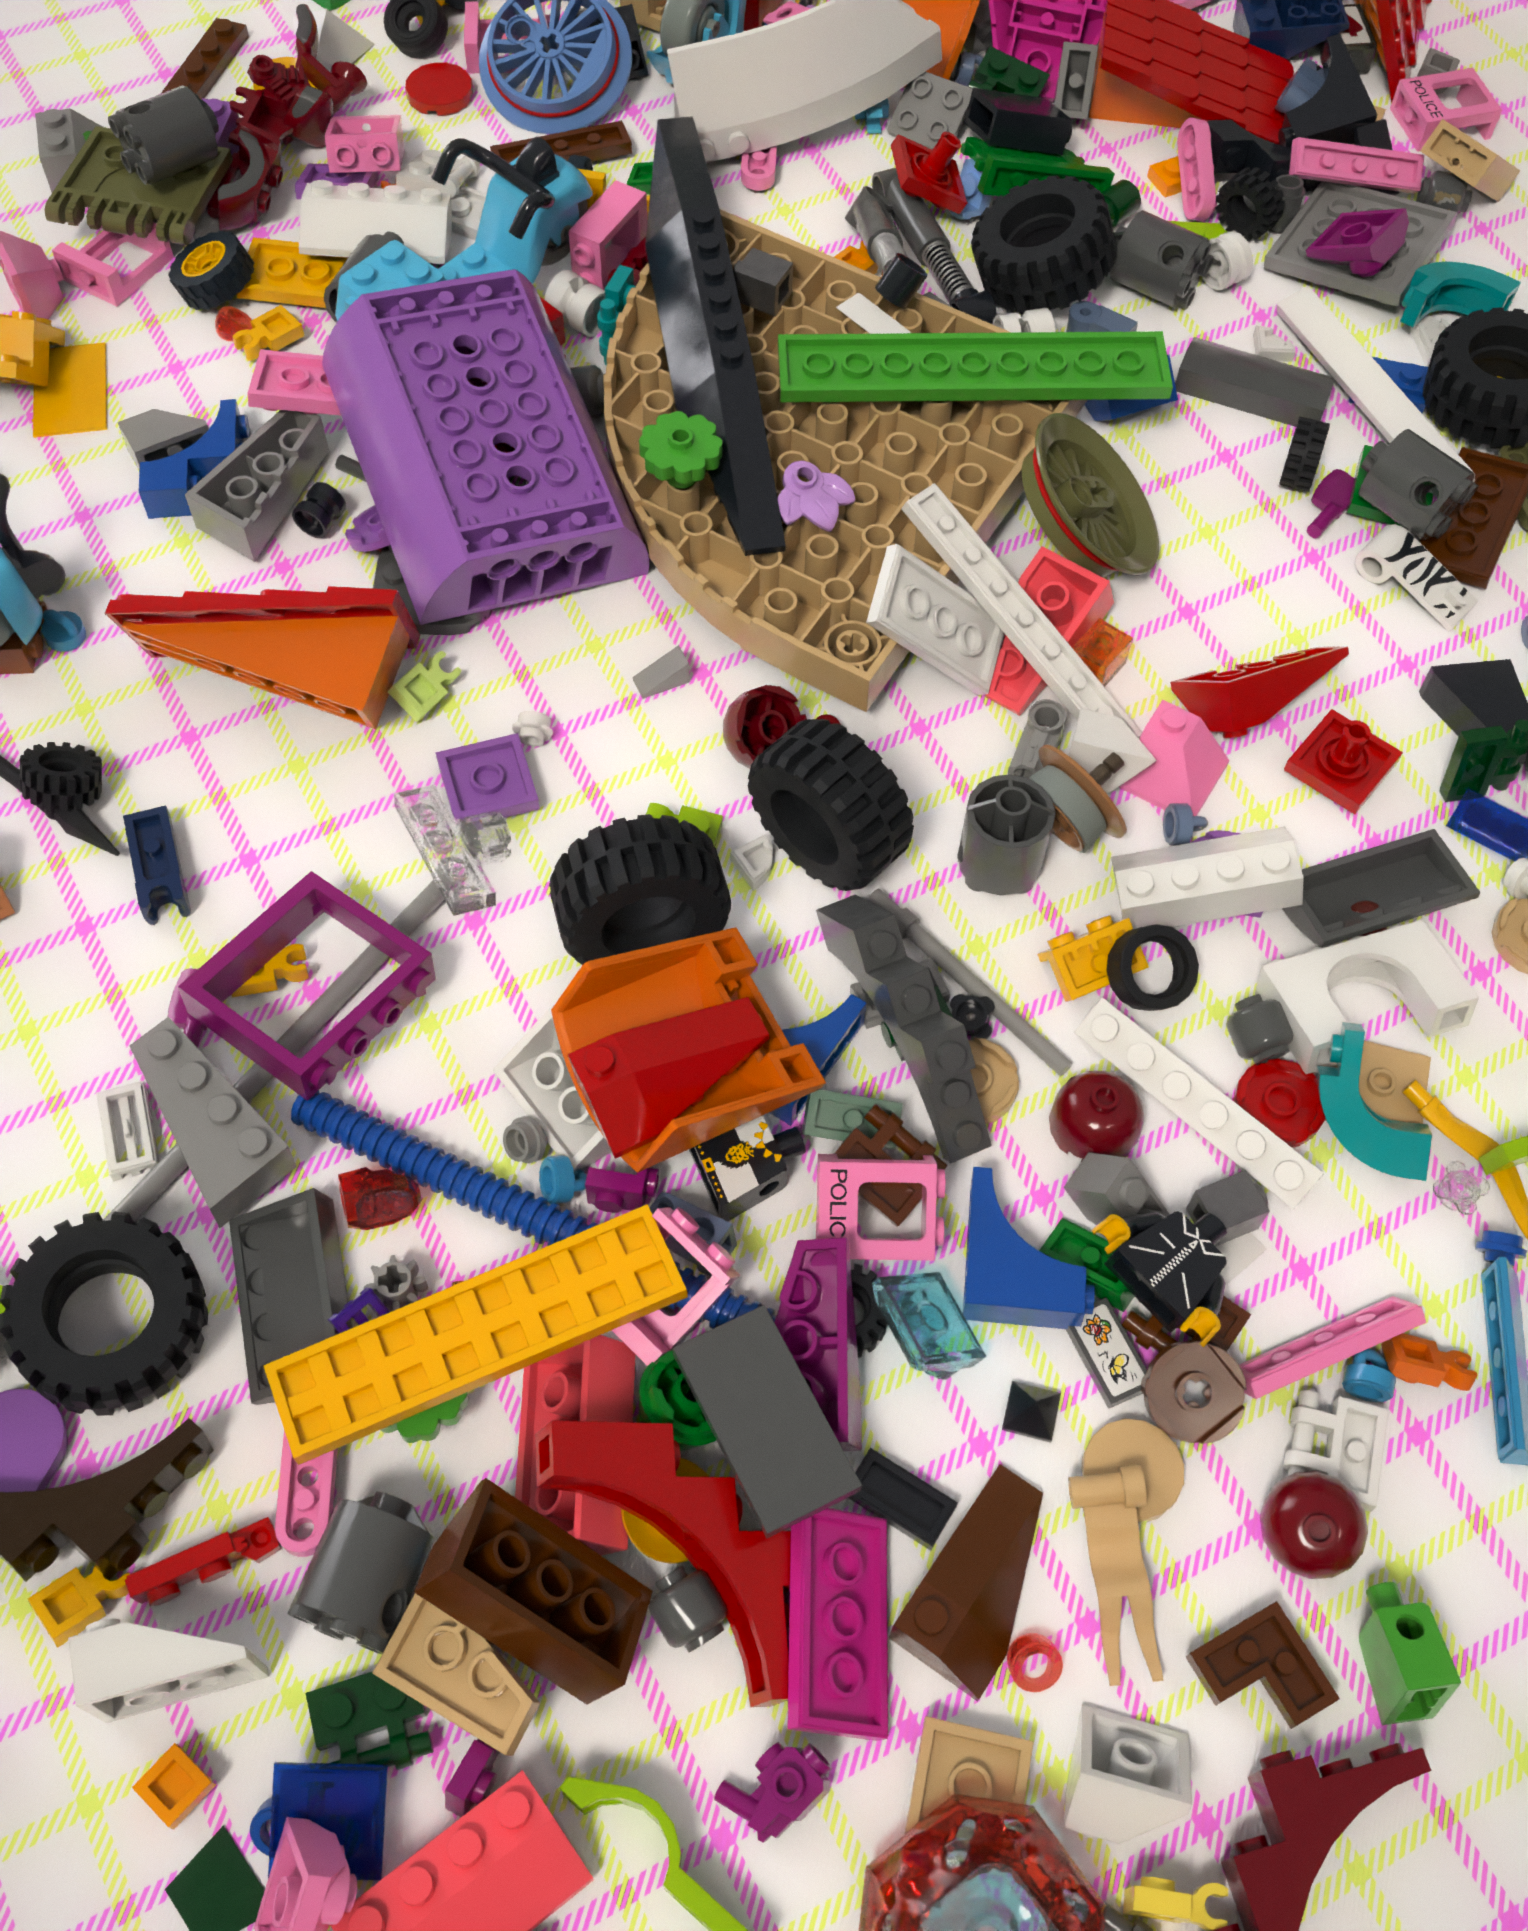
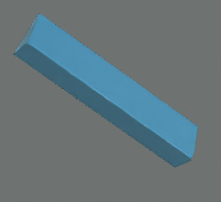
(1507, 1360)

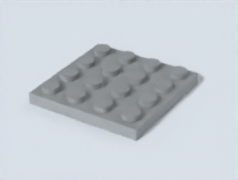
(1424, 235)

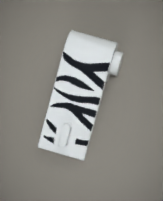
(1401, 555)

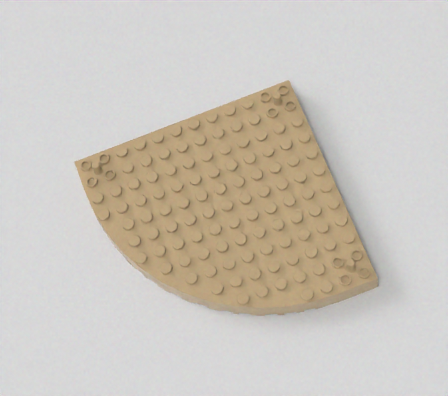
(813, 601)

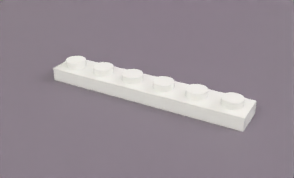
(1199, 1104)

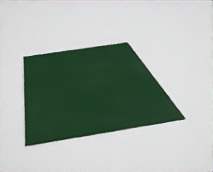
(217, 1888)

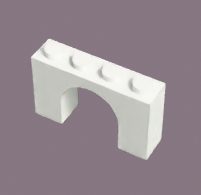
(1400, 959)

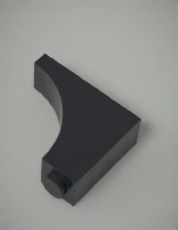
(1336, 106)

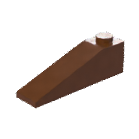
(971, 1594)

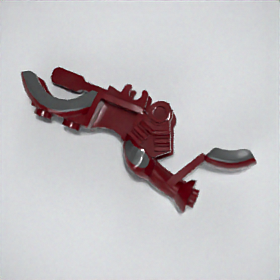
(281, 111)

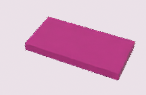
(838, 1626)

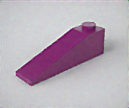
(821, 1332)

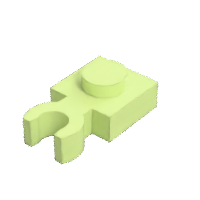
(423, 687)

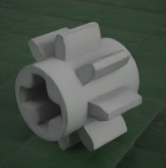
(393, 1273)

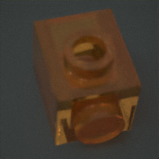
(1104, 650)

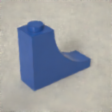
(825, 1043)
(1010, 1278)

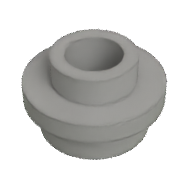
(524, 1140)

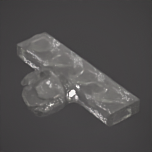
(455, 847)

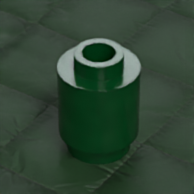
(1122, 201)

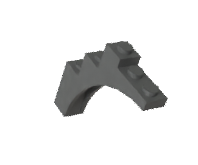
(904, 994)

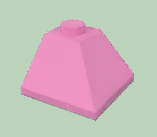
(30, 275)
(1186, 759)

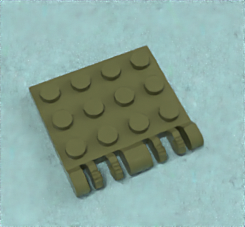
(124, 202)

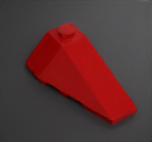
(1255, 691)
(657, 1070)

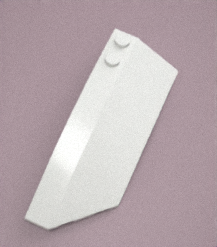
(799, 73)

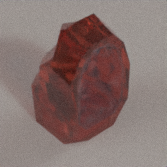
(377, 1197)

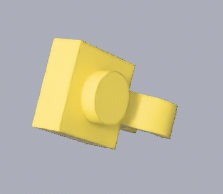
(1159, 1901)

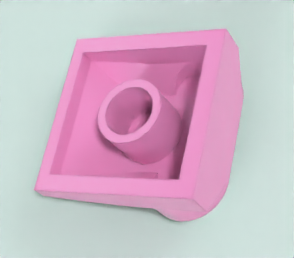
(307, 1881)

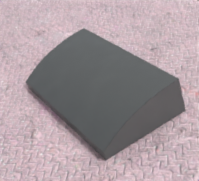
(1252, 383)
(1401, 876)
(286, 1280)

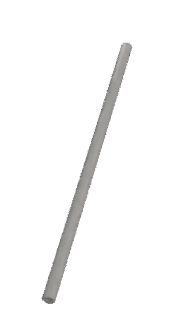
(293, 1040)

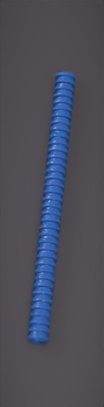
(471, 1186)

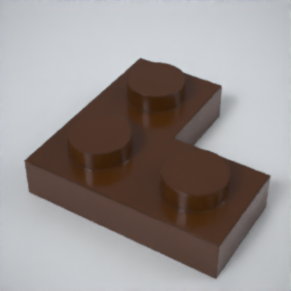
(1267, 1651)

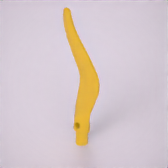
(1475, 1144)

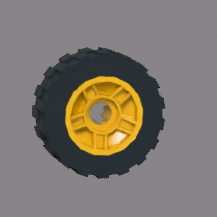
(211, 270)

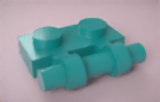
(614, 302)

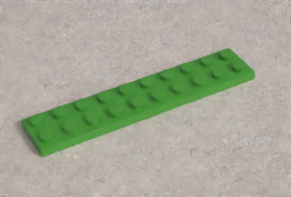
(973, 366)

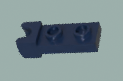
(155, 862)

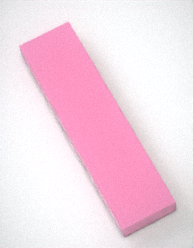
(1356, 165)
(1330, 1345)

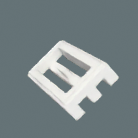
(134, 1163)

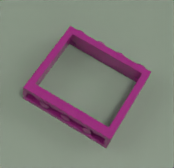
(268, 935)

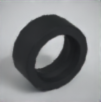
(1183, 960)

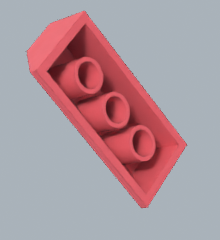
(576, 1385)
(486, 1872)

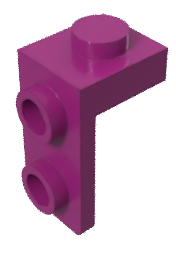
(617, 1190)

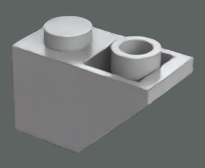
(1111, 1186)

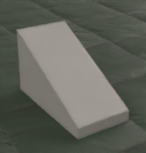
(663, 674)

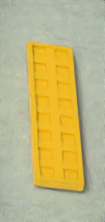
(473, 1333)

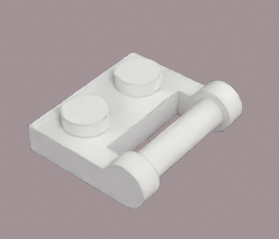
(419, 171)

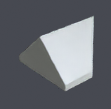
(336, 39)
(1098, 737)

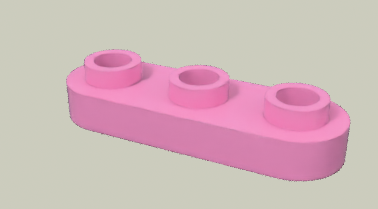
(759, 169)
(1196, 169)
(302, 1503)

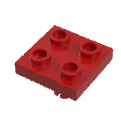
(930, 172)
(1343, 761)

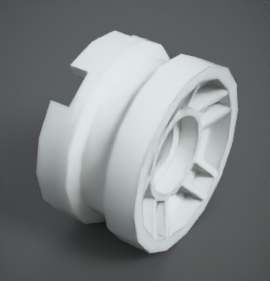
(1231, 261)

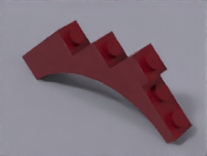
(1303, 1822)

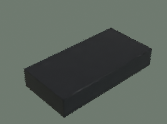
(902, 1499)

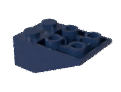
(1289, 25)

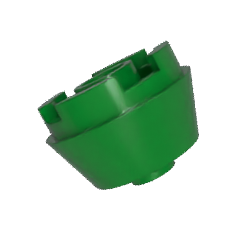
(668, 1399)

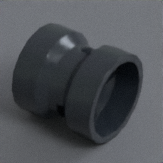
(319, 510)

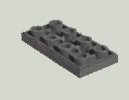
(766, 1421)

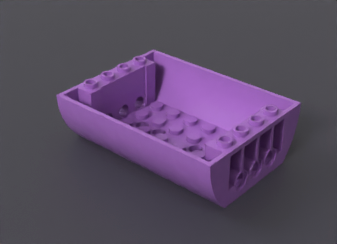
(431, 455)

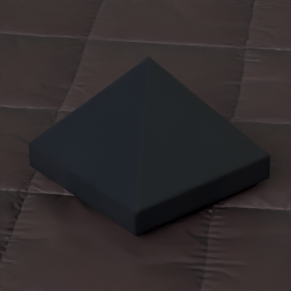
(1031, 1411)

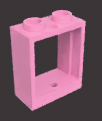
(358, 150)
(615, 216)

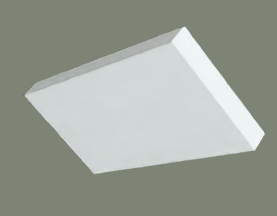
(935, 620)

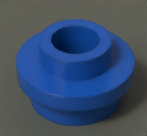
(1501, 1244)

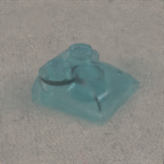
(927, 1323)

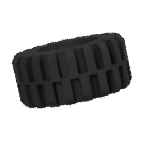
(1044, 244)
(1463, 381)
(831, 804)
(638, 887)
(67, 1263)

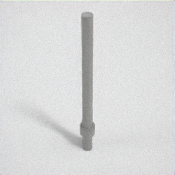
(910, 928)

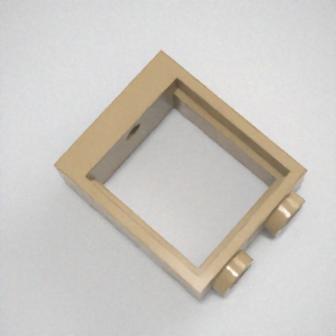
(1470, 160)

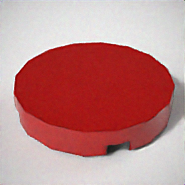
(439, 88)
(1282, 1100)

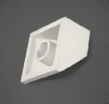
(1125, 1777)

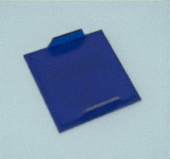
(340, 1799)

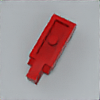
(204, 1561)

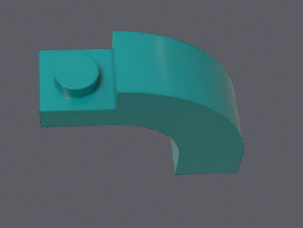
(1456, 288)
(1379, 1142)

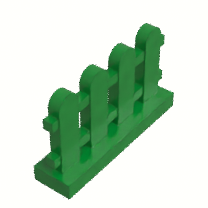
(1009, 167)

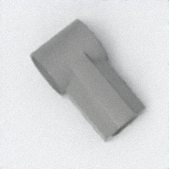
(1026, 757)

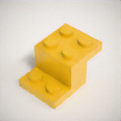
(26, 348)

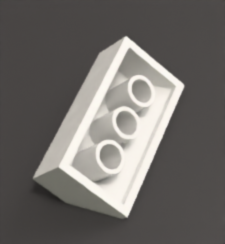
(341, 216)
(1209, 879)

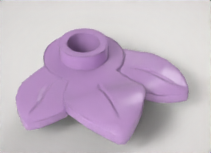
(816, 499)

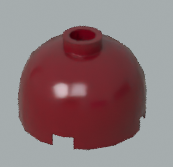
(758, 721)
(1097, 1115)
(1314, 1525)

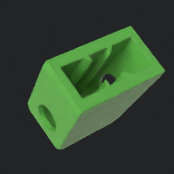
(1405, 1658)

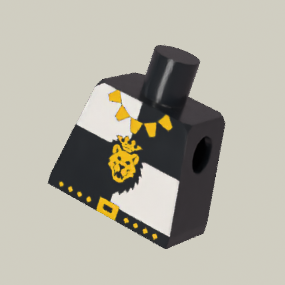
(745, 1165)

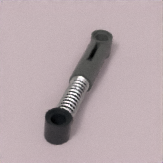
(884, 245)
(932, 247)

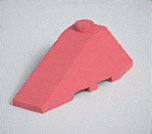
(1072, 603)

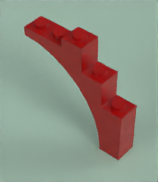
(699, 1515)

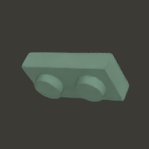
(837, 1114)

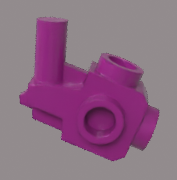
(790, 1787)

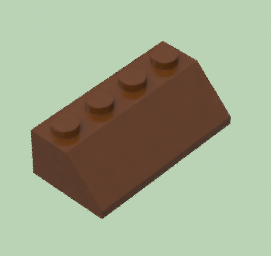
(536, 1593)

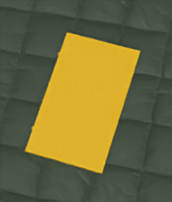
(74, 394)

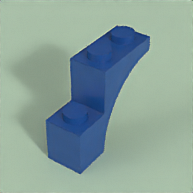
(168, 479)

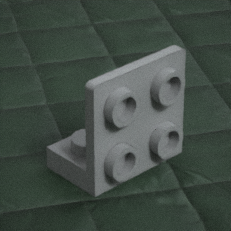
(929, 109)

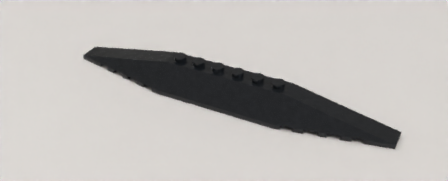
(707, 333)

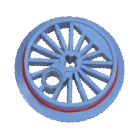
(551, 53)

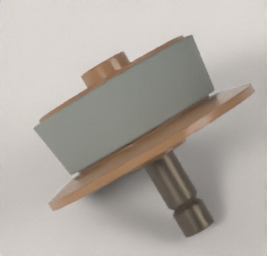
(1078, 799)

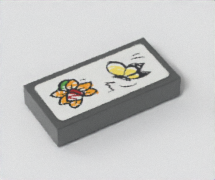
(1108, 1354)

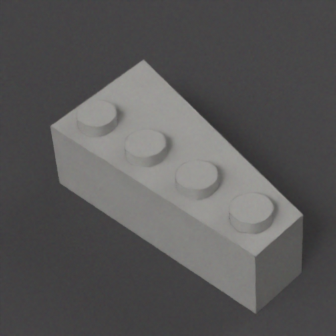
(259, 482)
(218, 1132)

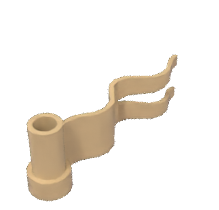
(1117, 1559)

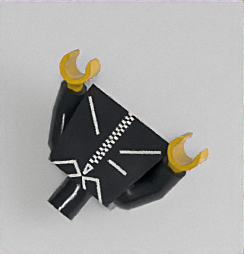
(1170, 1266)

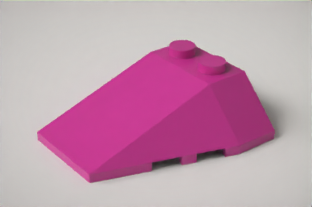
(1038, 28)

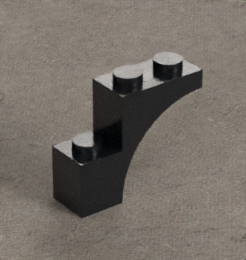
(1238, 149)

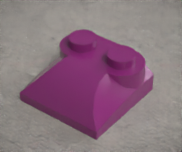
(1362, 240)

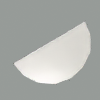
(1426, 334)

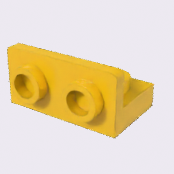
(1082, 960)

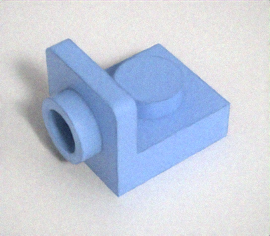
(975, 199)

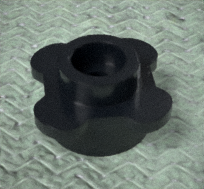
(980, 1007)

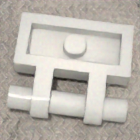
(1353, 1444)

